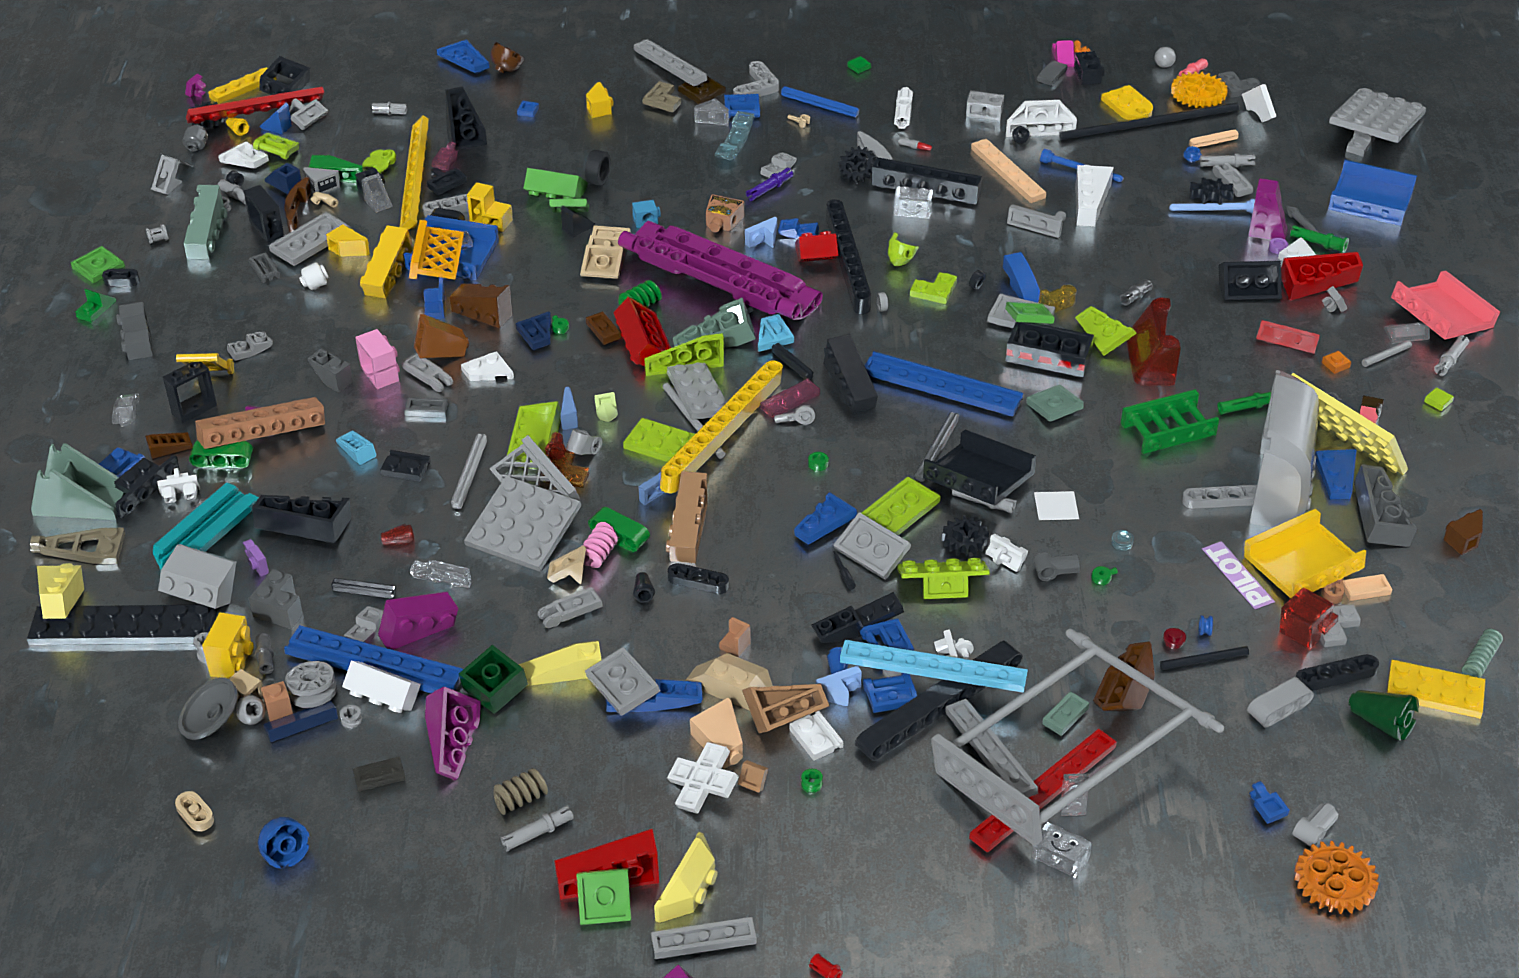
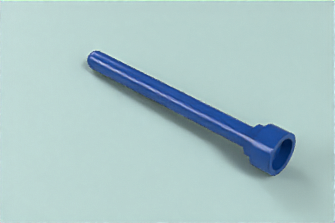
(1049, 157)

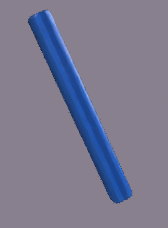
(820, 102)

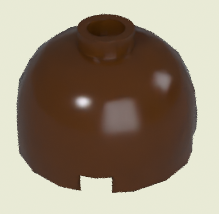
(505, 58)

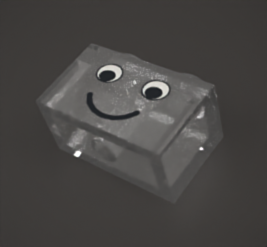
(913, 202)
(1062, 850)

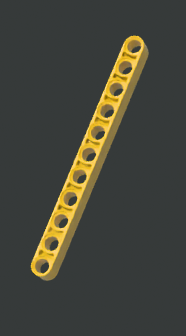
(721, 425)

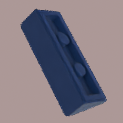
(300, 721)

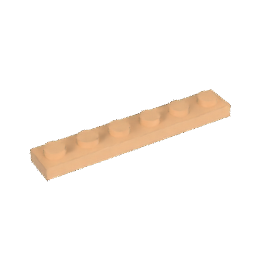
(1008, 171)

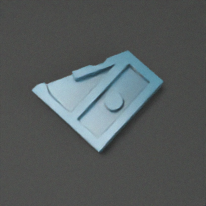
(773, 331)

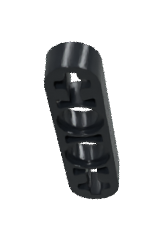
(1366, 663)

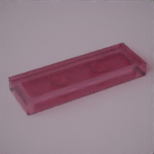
(790, 398)

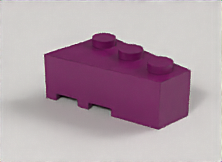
(1268, 213)
(416, 618)

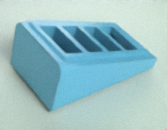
(357, 447)

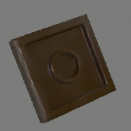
(704, 92)

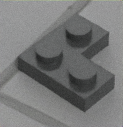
(1236, 86)

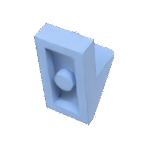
(762, 232)
(838, 684)

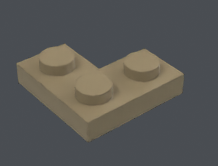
(661, 97)

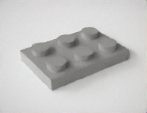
(999, 315)
(872, 546)
(622, 681)

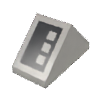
(322, 179)

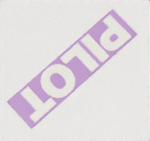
(1238, 575)

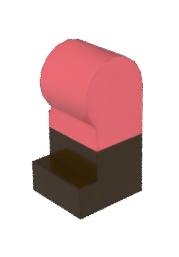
(1371, 408)

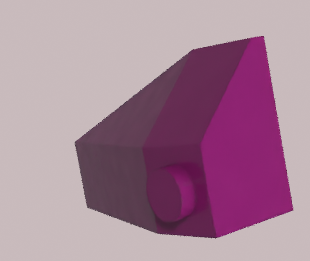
(450, 726)

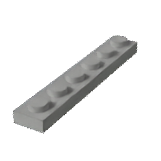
(670, 62)
(991, 749)

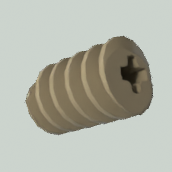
(519, 788)

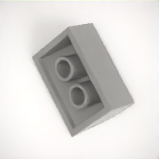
(198, 576)

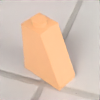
(719, 727)

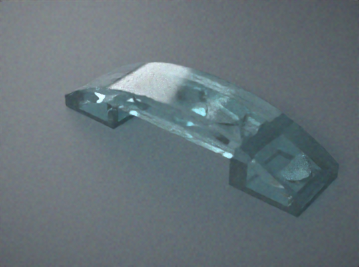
(737, 136)

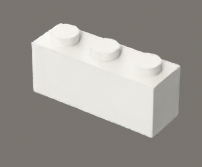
(381, 686)

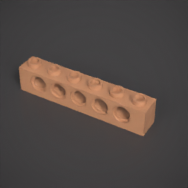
(259, 422)

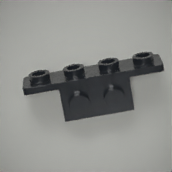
(141, 482)

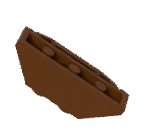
(1119, 690)

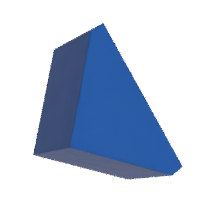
(279, 121)

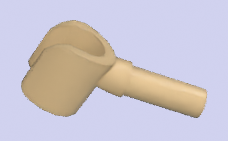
(803, 120)

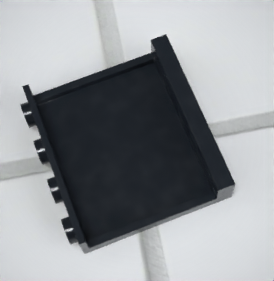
(981, 468)

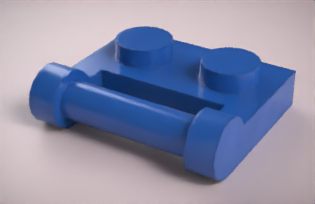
(744, 103)
(120, 461)
(890, 632)
(889, 692)

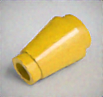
(238, 125)

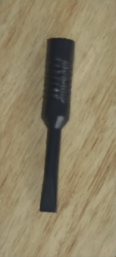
(845, 573)

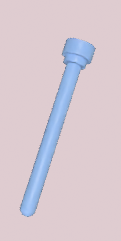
(1248, 206)

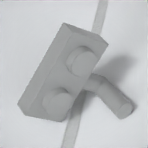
(306, 114)

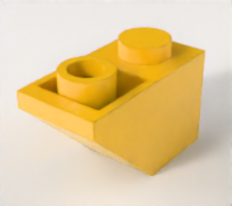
(598, 101)
(347, 242)

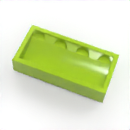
(537, 422)

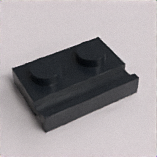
(405, 465)

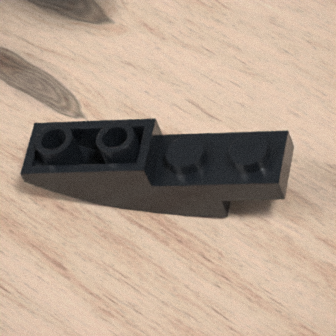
(848, 622)

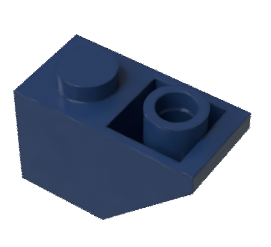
(284, 177)

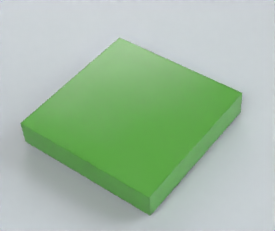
(576, 205)
(95, 263)
(1029, 312)
(603, 896)

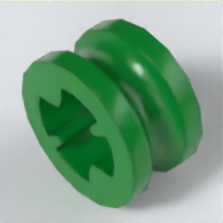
(815, 786)

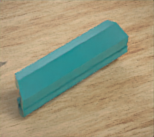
(207, 522)

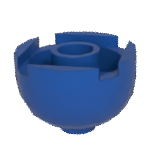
(283, 842)

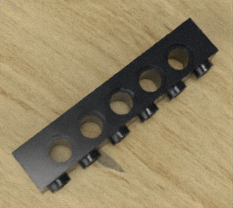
(943, 182)

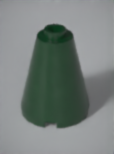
(1386, 711)

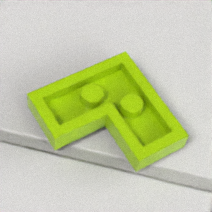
(937, 291)

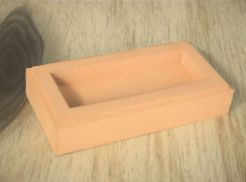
(1367, 587)

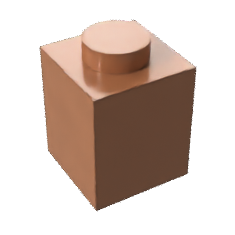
(276, 701)

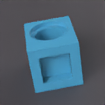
(644, 212)

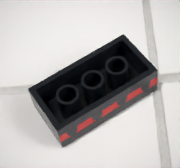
(1050, 348)

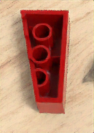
(1318, 273)
(632, 852)

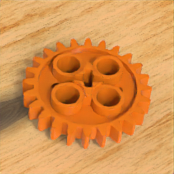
(1336, 877)

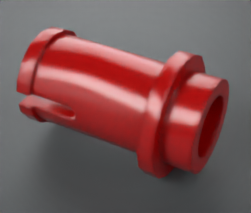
(825, 967)

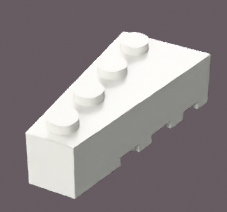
(1091, 190)

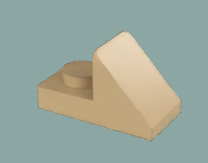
(568, 564)

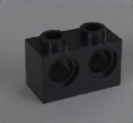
(1088, 68)

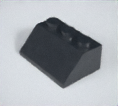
(1250, 280)

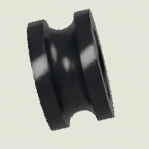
(235, 178)

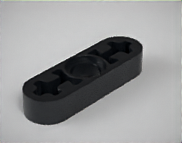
(713, 576)

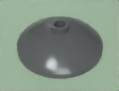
(208, 708)

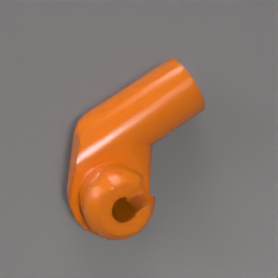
(1077, 47)

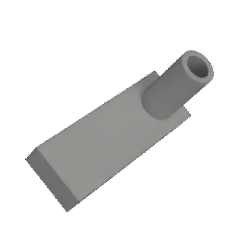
(1036, 220)

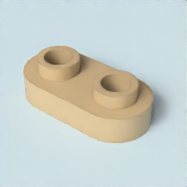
(198, 815)

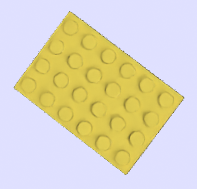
(1359, 430)

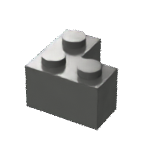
(135, 331)
(276, 600)

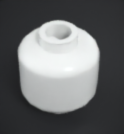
(314, 276)

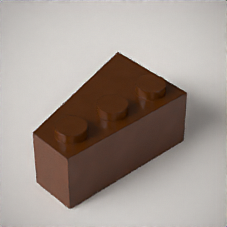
(483, 303)

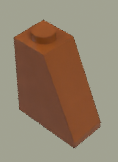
(439, 339)

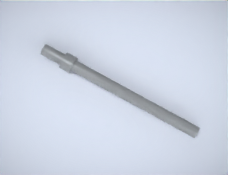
(696, 423)

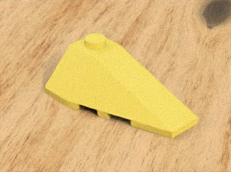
(562, 664)

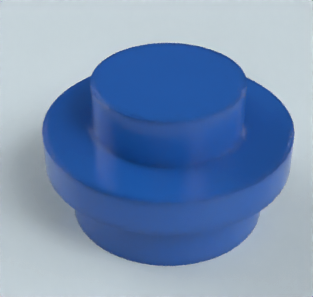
(1192, 154)

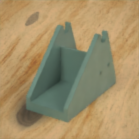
(75, 487)

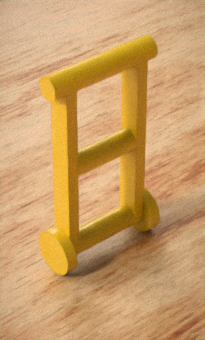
(210, 360)

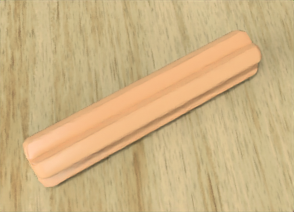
(1214, 138)

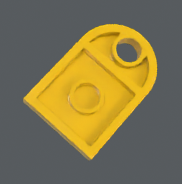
(1128, 103)

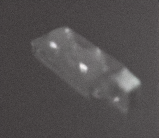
(442, 572)

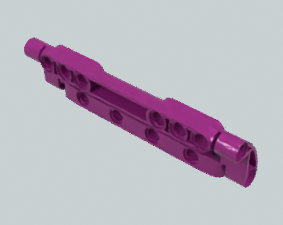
(724, 268)

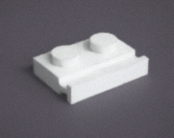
(816, 735)

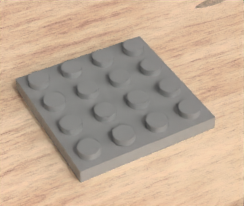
(522, 523)

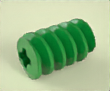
(644, 293)

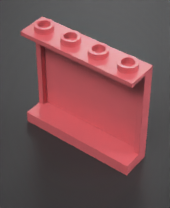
(1447, 306)

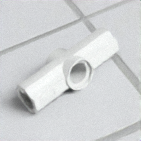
(903, 107)

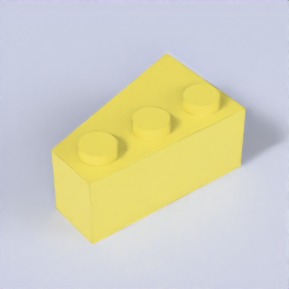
(59, 589)

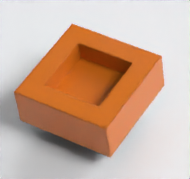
(1336, 362)

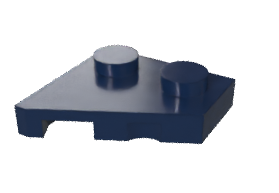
(536, 330)

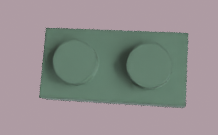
(1065, 713)

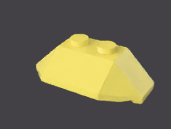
(688, 883)

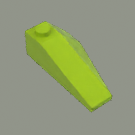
(704, 349)

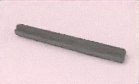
(938, 443)

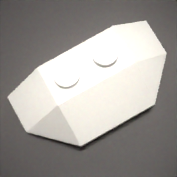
(1042, 118)

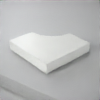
(1259, 102)

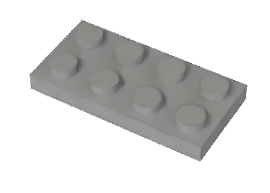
(306, 239)
(696, 389)

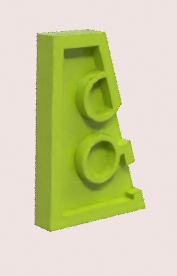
(1106, 331)

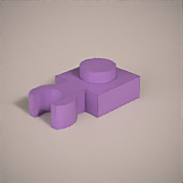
(256, 557)

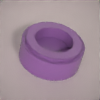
(1277, 245)

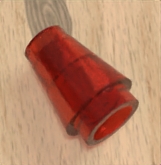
(555, 447)
(399, 535)

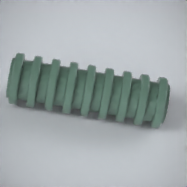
(1482, 653)

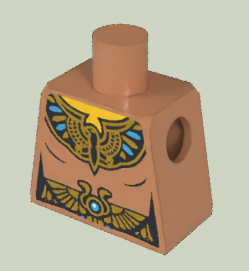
(723, 213)

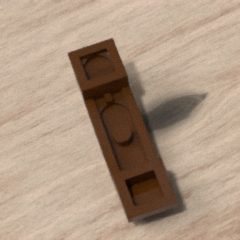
(299, 193)

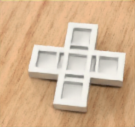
(702, 777)

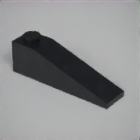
(463, 121)

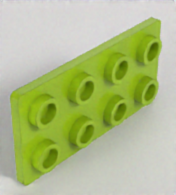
(943, 578)

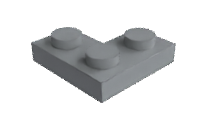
(1347, 618)

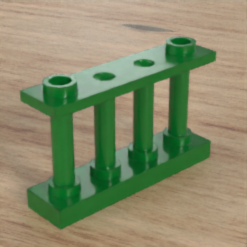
(1165, 407)

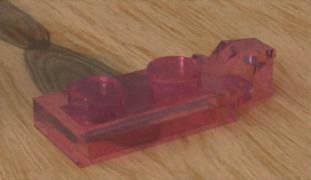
(445, 157)

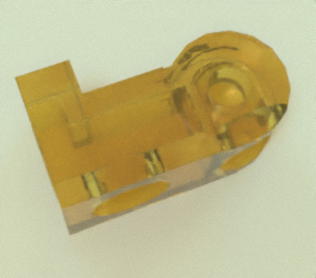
(1059, 298)

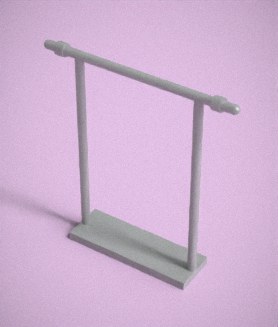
(1007, 802)

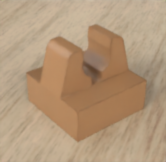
(753, 776)

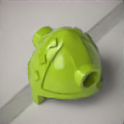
(899, 252)

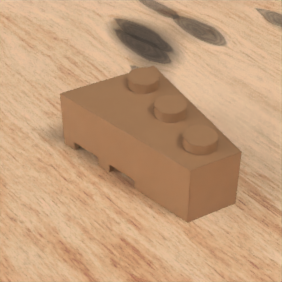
(782, 704)

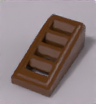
(164, 444)

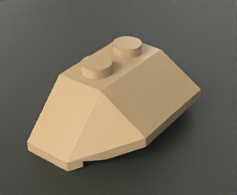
(728, 676)

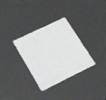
(1056, 505)

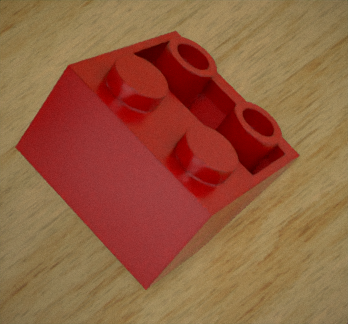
(816, 247)

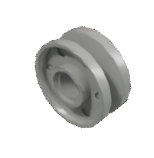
(311, 684)

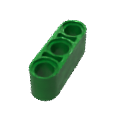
(224, 456)
(629, 532)

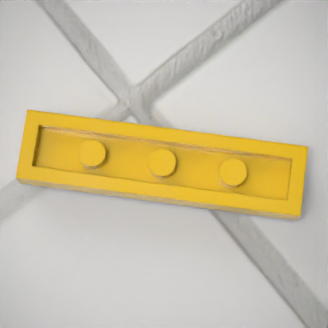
(237, 87)

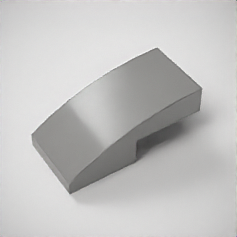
(779, 163)
(366, 625)

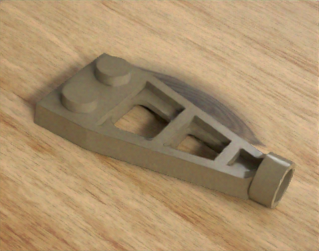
(107, 549)

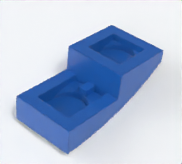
(793, 228)

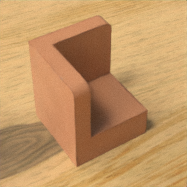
(737, 638)

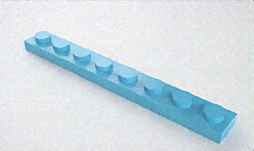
(934, 666)

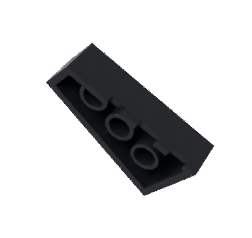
(302, 517)

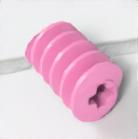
(599, 544)

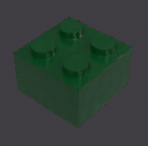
(493, 679)

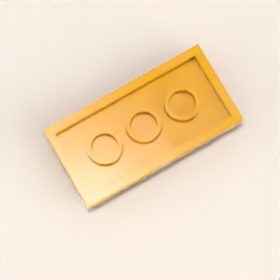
(1438, 688)

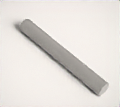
(1386, 353)

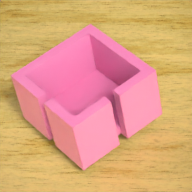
(377, 358)

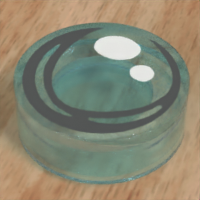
(1122, 540)

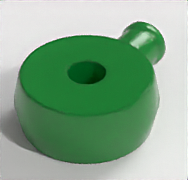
(560, 325)
(1103, 575)

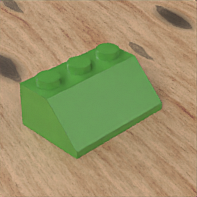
(554, 184)

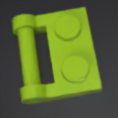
(276, 145)

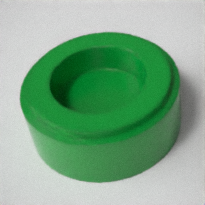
(818, 461)

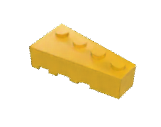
(386, 262)

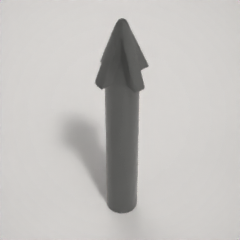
(1293, 212)

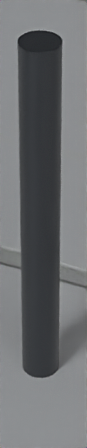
(1203, 658)

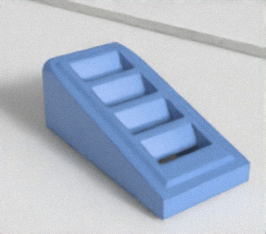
(568, 412)

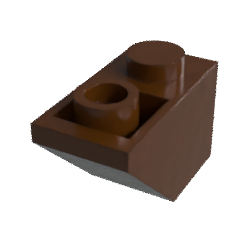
(1465, 532)

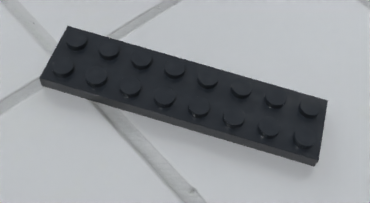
(123, 625)

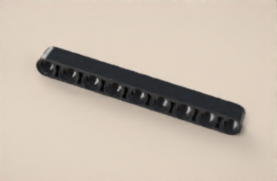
(849, 257)
(927, 707)

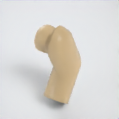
(328, 199)

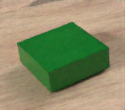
(859, 65)

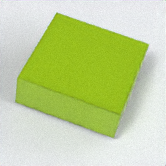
(1439, 399)

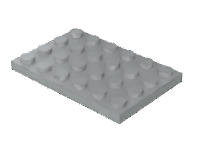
(1378, 115)

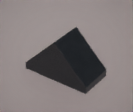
(574, 223)

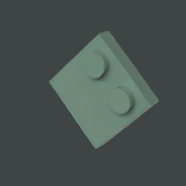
(1055, 402)

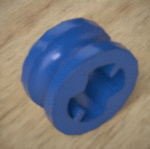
(1205, 625)

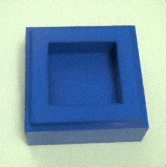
(528, 109)

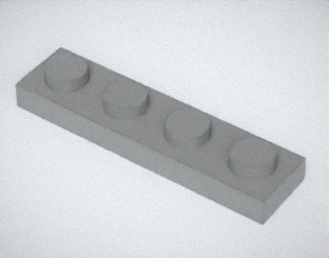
(703, 938)

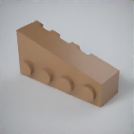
(688, 518)

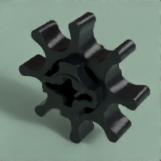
(1211, 191)

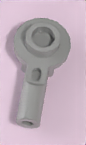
(803, 414)

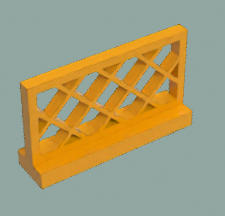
(422, 250)

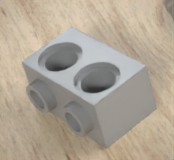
(985, 105)

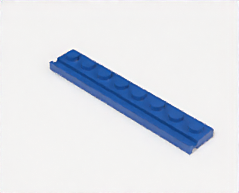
(943, 383)
(340, 651)

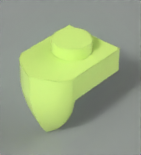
(606, 406)

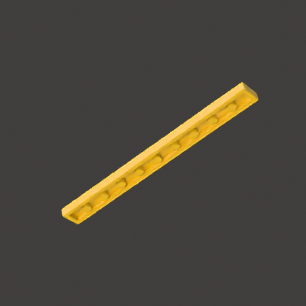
(414, 174)

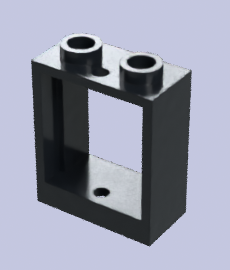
(287, 68)
(262, 212)
(203, 401)

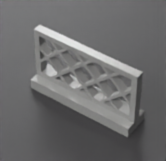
(539, 461)

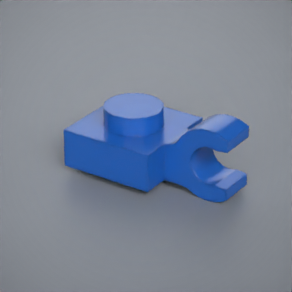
(1268, 805)

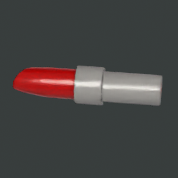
(915, 144)

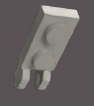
(1231, 175)
(427, 372)
(569, 607)

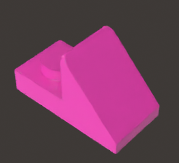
(1064, 52)

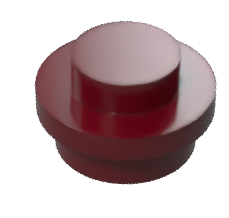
(1174, 638)

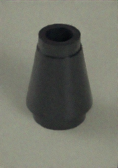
(643, 588)

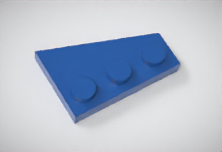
(464, 55)
(1337, 471)
(824, 519)

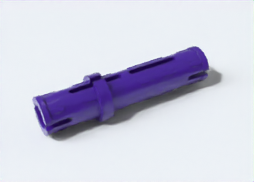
(774, 181)

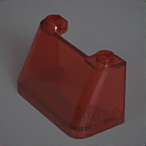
(1151, 351)

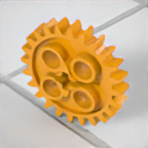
(1199, 89)

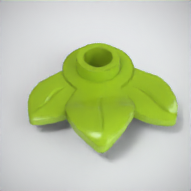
(380, 159)

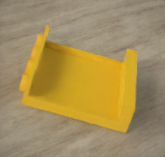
(1302, 555)

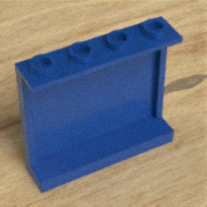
(1372, 192)
(472, 259)

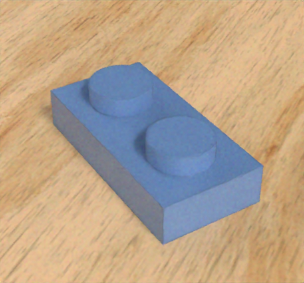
(650, 490)

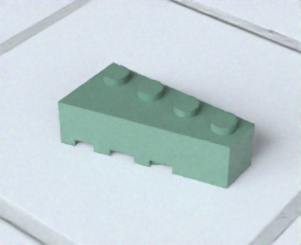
(205, 222)

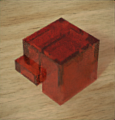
(1307, 617)

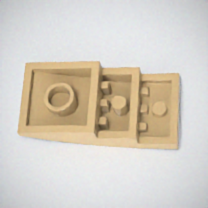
(603, 254)

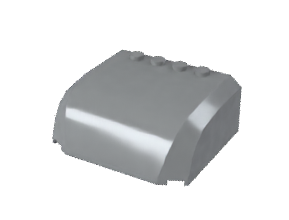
(1287, 452)

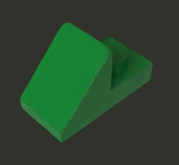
(94, 306)

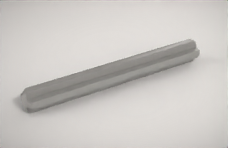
(469, 471)

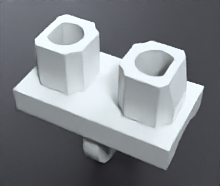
(178, 484)
(1006, 553)
(962, 648)

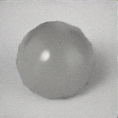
(1165, 57)
(250, 710)

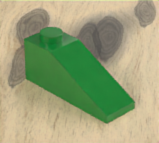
(346, 169)

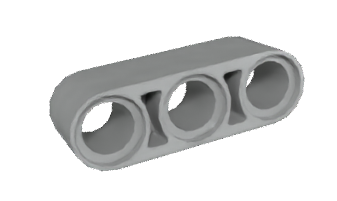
(1280, 702)

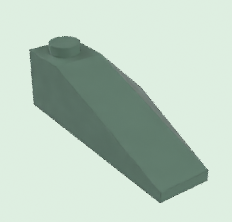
(730, 320)

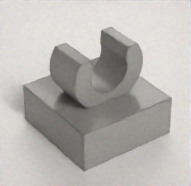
(1335, 301)

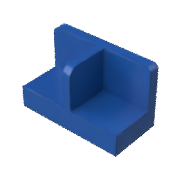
(435, 301)

